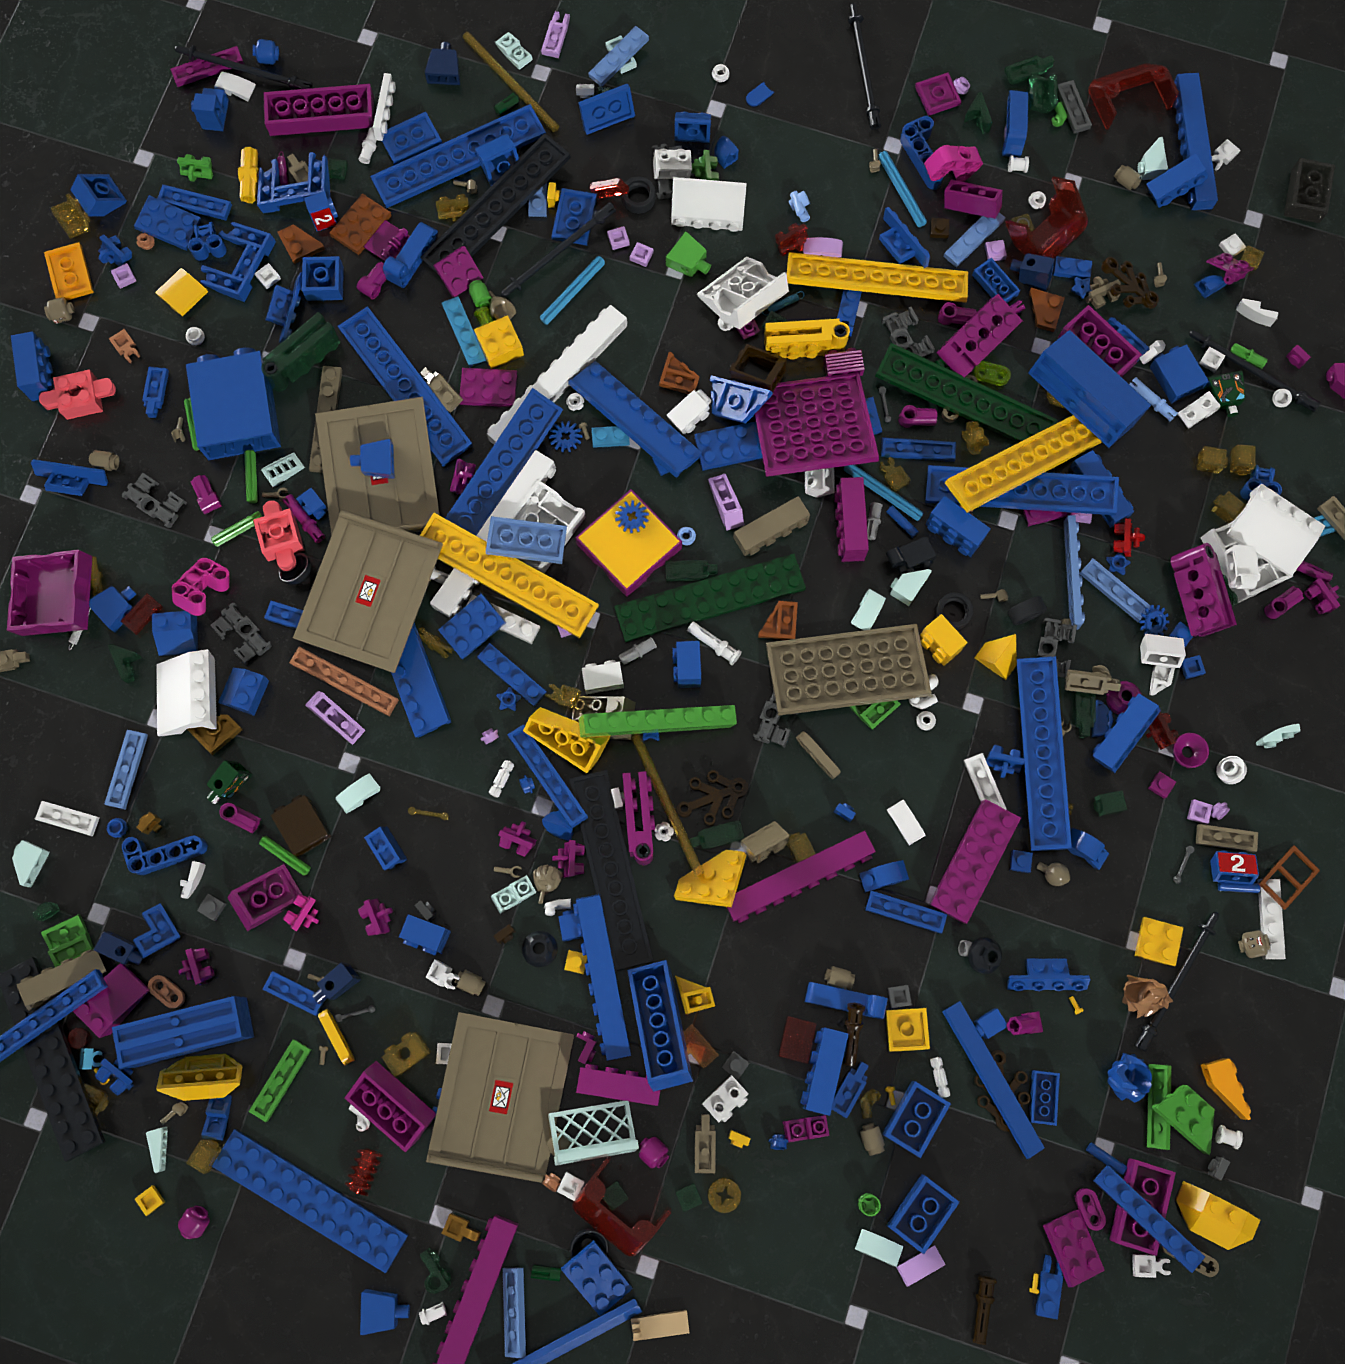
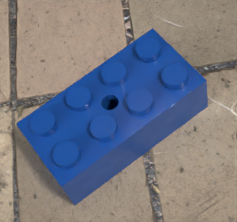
(825, 1071)

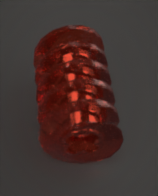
(363, 1170)

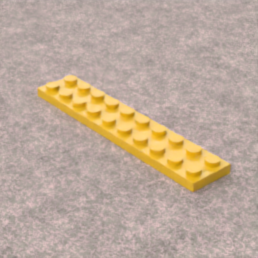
(877, 277)
(1021, 463)
(511, 577)

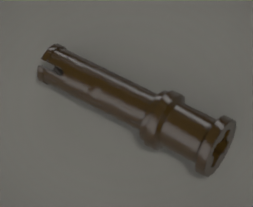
(854, 1025)
(982, 1297)

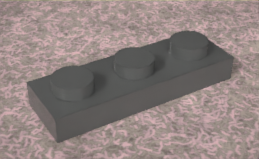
(1073, 106)

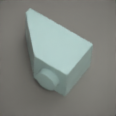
(1153, 161)
(909, 585)
(28, 862)

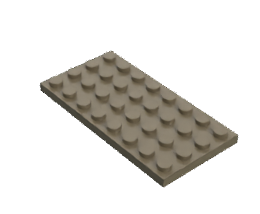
(848, 669)

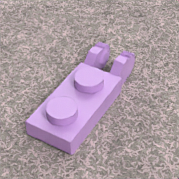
(555, 36)

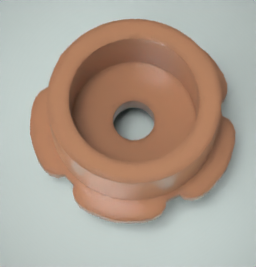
(146, 245)
(551, 1182)

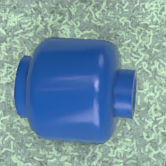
(266, 51)

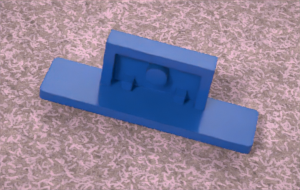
(901, 242)
(283, 305)
(68, 478)
(1048, 975)

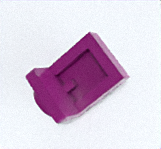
(588, 1052)

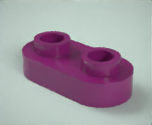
(1090, 1208)

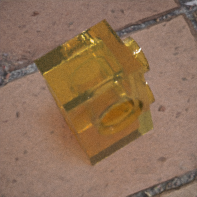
(393, 1057)

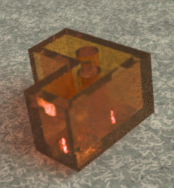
(699, 1047)

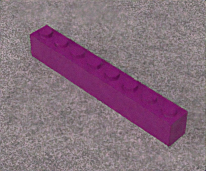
(801, 875)
(477, 1291)

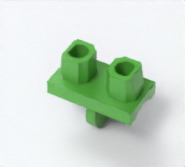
(703, 166)
(195, 168)

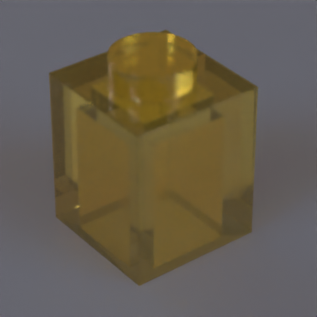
(1212, 459)
(1242, 459)
(1228, 507)
(800, 847)
(204, 1155)

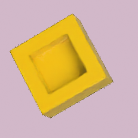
(553, 195)
(575, 962)
(738, 1139)
(149, 1200)

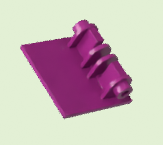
(387, 241)
(1234, 269)

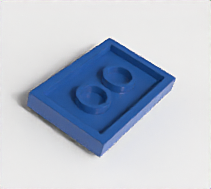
(606, 109)
(410, 138)
(573, 212)
(167, 222)
(472, 626)
(596, 1278)

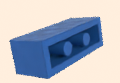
(1177, 180)

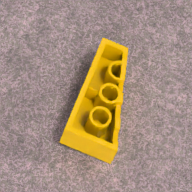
(564, 738)

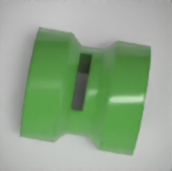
(870, 1207)

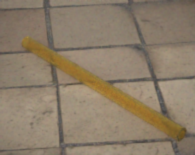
(510, 81)
(667, 805)

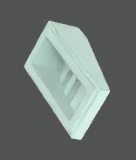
(279, 478)
(157, 1145)

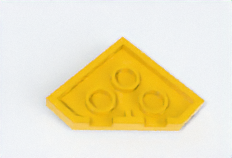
(716, 884)

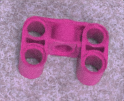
(960, 159)
(188, 589)

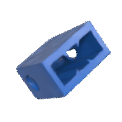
(376, 459)
(112, 606)
(380, 1311)

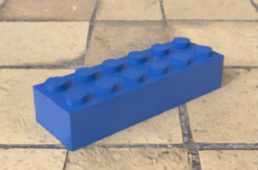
(659, 1026)

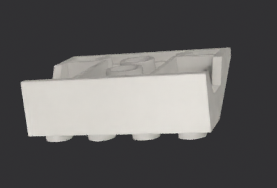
(708, 204)
(743, 292)
(547, 506)
(1276, 529)
(1269, 574)
(186, 693)

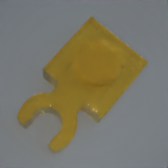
(895, 476)
(565, 696)

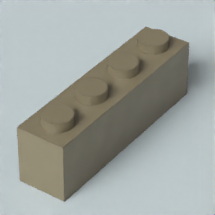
(771, 526)
(53, 981)

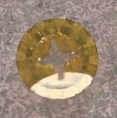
(729, 1204)

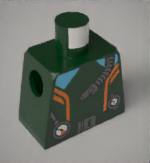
(1228, 391)
(227, 780)

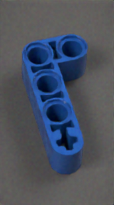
(1016, 123)
(918, 141)
(408, 260)
(166, 852)
(839, 998)

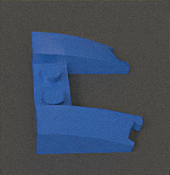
(272, 195)
(256, 245)

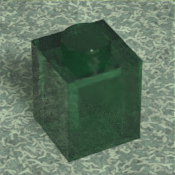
(1110, 803)

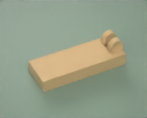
(660, 1325)

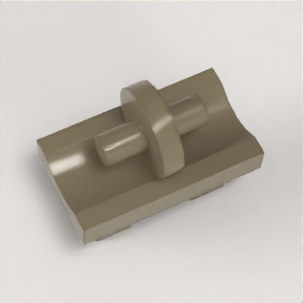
(1096, 296)

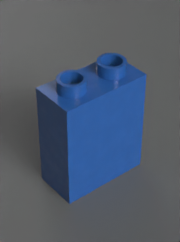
(232, 404)

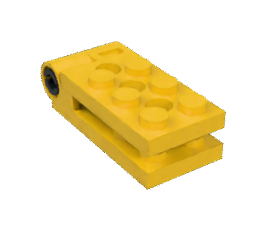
(805, 338)

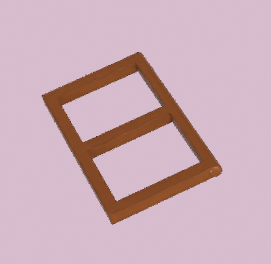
(1262, 883)

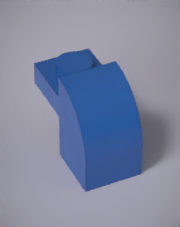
(1088, 848)
(884, 875)

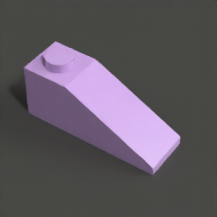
(726, 502)
(335, 717)

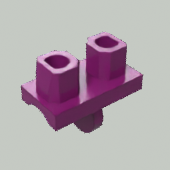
(462, 475)
(1325, 594)
(517, 836)
(566, 859)
(378, 915)
(199, 974)

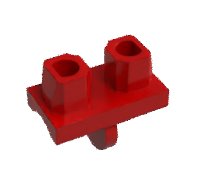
(1125, 529)

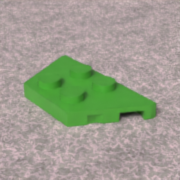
(1189, 1116)

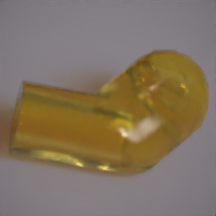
(867, 1101)

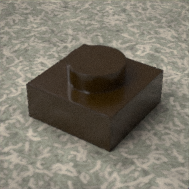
(939, 228)
(505, 934)

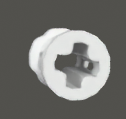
(1018, 164)
(1229, 1137)

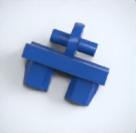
(110, 253)
(1003, 762)
(122, 1081)

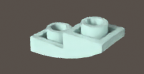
(513, 50)
(869, 610)
(1271, 739)
(357, 792)
(513, 894)
(879, 1247)

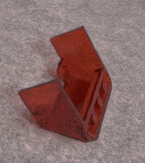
(1109, 87)
(1057, 230)
(613, 1229)

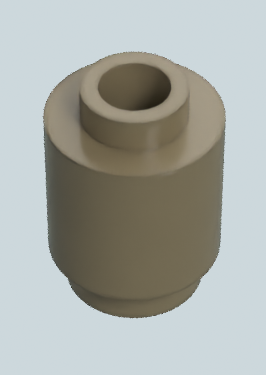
(1128, 177)
(104, 460)
(839, 978)
(470, 983)
(872, 1139)

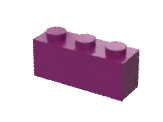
(973, 199)

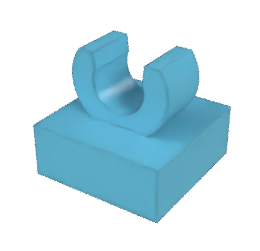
(86, 1058)

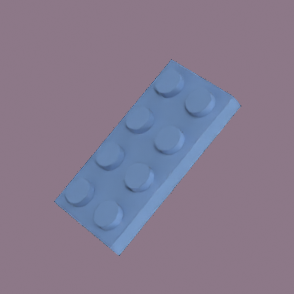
(526, 540)

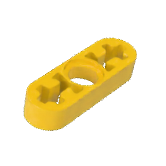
(336, 1037)

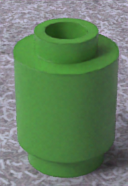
(479, 294)

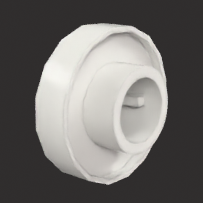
(1231, 770)

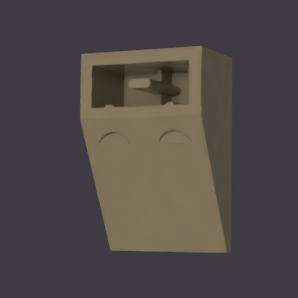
(603, 704)
(764, 841)

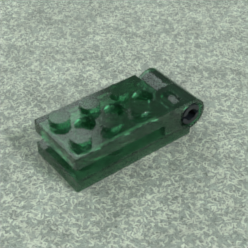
(299, 352)

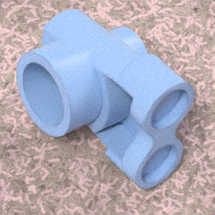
(798, 203)

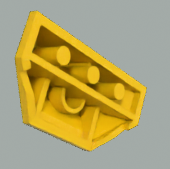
(200, 1077)
(1215, 1217)

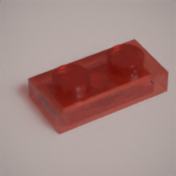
(609, 188)
(141, 614)

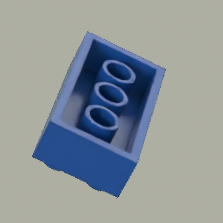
(995, 281)
(1044, 1097)

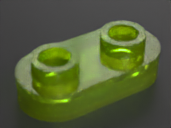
(991, 373)

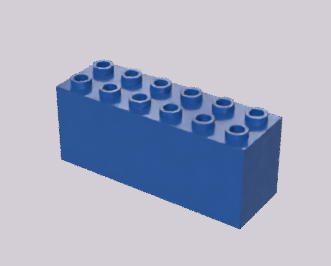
(1089, 388)
(182, 1032)

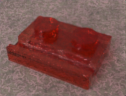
(797, 1039)

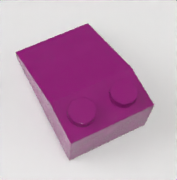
(264, 897)
(114, 1002)

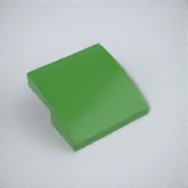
(874, 713)
(67, 940)

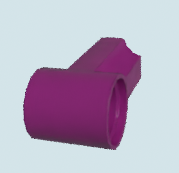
(371, 284)
(958, 314)
(919, 416)
(206, 496)
(1283, 602)
(240, 818)
(1025, 1024)

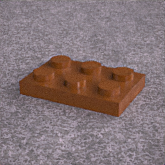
(359, 223)

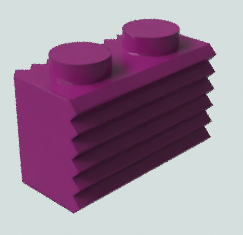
(843, 362)

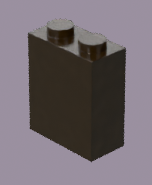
(300, 825)

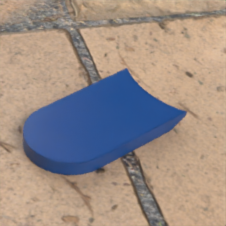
(758, 95)

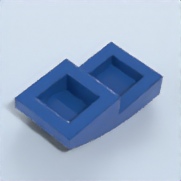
(217, 1118)

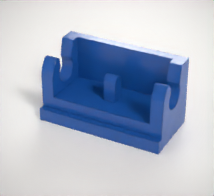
(385, 848)

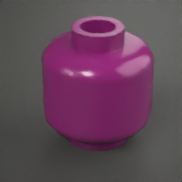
(653, 1152)
(193, 1222)

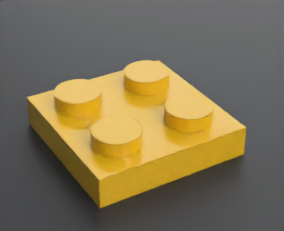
(1159, 941)
(907, 1029)

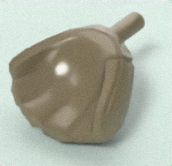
(501, 307)
(546, 880)

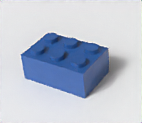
(32, 365)
(957, 526)
(916, 1119)
(923, 1213)

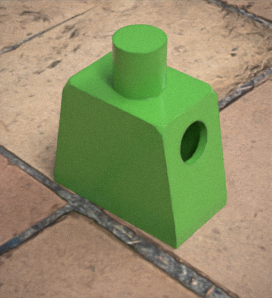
(688, 256)

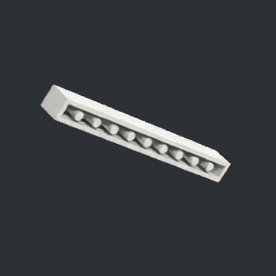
(574, 359)
(458, 585)

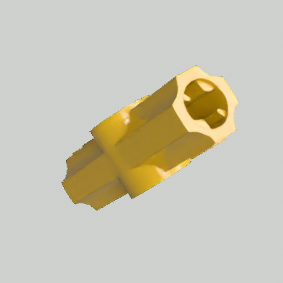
(248, 175)

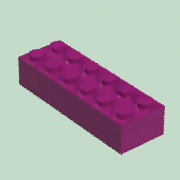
(319, 109)
(974, 861)

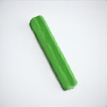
(188, 407)
(251, 476)
(235, 529)
(285, 855)

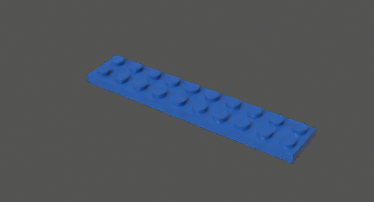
(453, 157)
(403, 382)
(742, 443)
(504, 462)
(1044, 493)
(1043, 754)
(310, 1200)

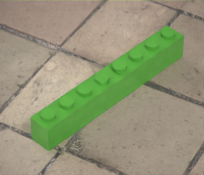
(657, 721)

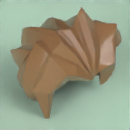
(1145, 996)

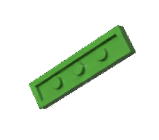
(280, 1080)
(1157, 1128)

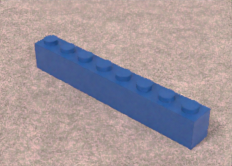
(1195, 137)
(603, 977)

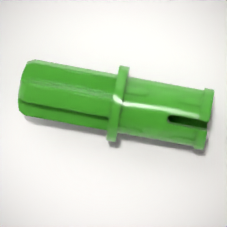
(1249, 355)

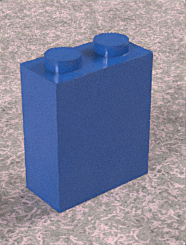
(1178, 373)

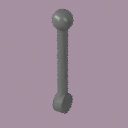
(882, 390)
(1190, 849)
(338, 1017)

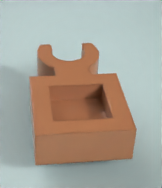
(124, 344)

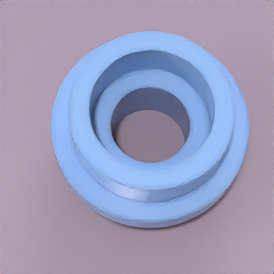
(686, 530)

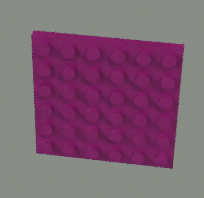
(816, 425)

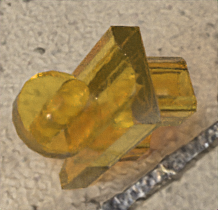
(452, 208)
(974, 437)

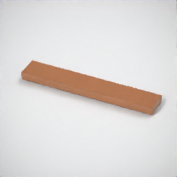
(344, 681)

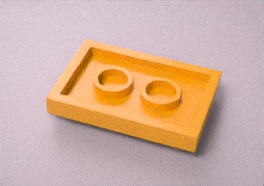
(69, 271)

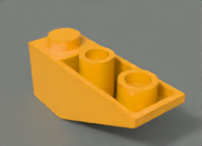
(1223, 1081)

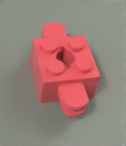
(74, 402)
(279, 535)

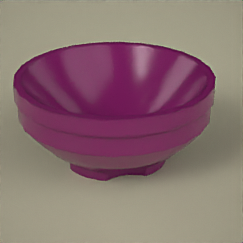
(1114, 698)
(1199, 749)

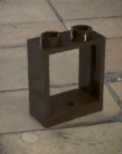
(750, 353)

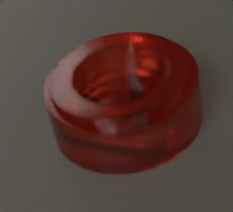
(79, 1038)

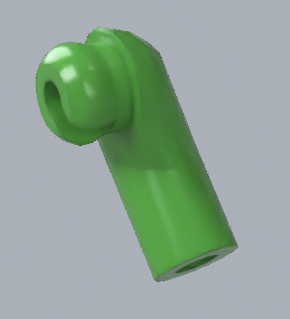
(1060, 116)

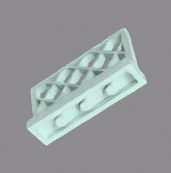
(598, 1150)

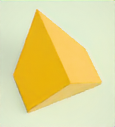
(999, 655)
(694, 996)

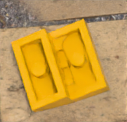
(181, 292)

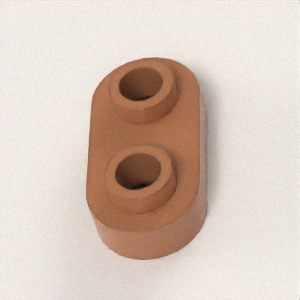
(167, 992)

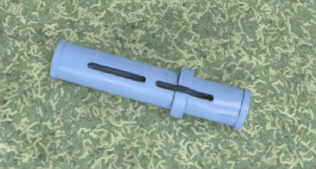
(1158, 403)

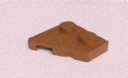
(299, 243)
(1046, 308)
(678, 376)
(781, 622)

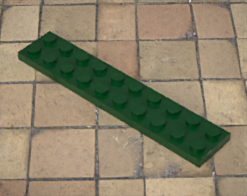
(961, 395)
(709, 598)

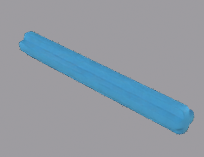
(902, 189)
(572, 290)
(885, 492)

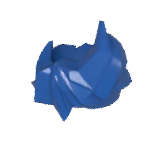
(1130, 1078)

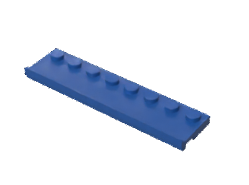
(635, 418)
(419, 688)

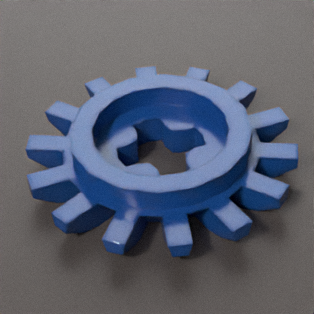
(565, 443)
(625, 519)
(1160, 619)

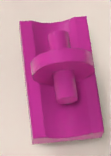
(296, 920)

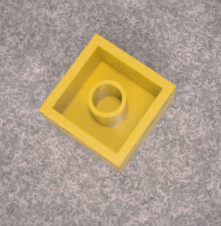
(499, 342)
(942, 640)

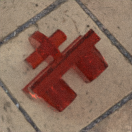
(794, 239)
(1160, 731)

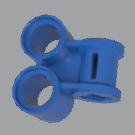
(206, 240)
(1258, 477)

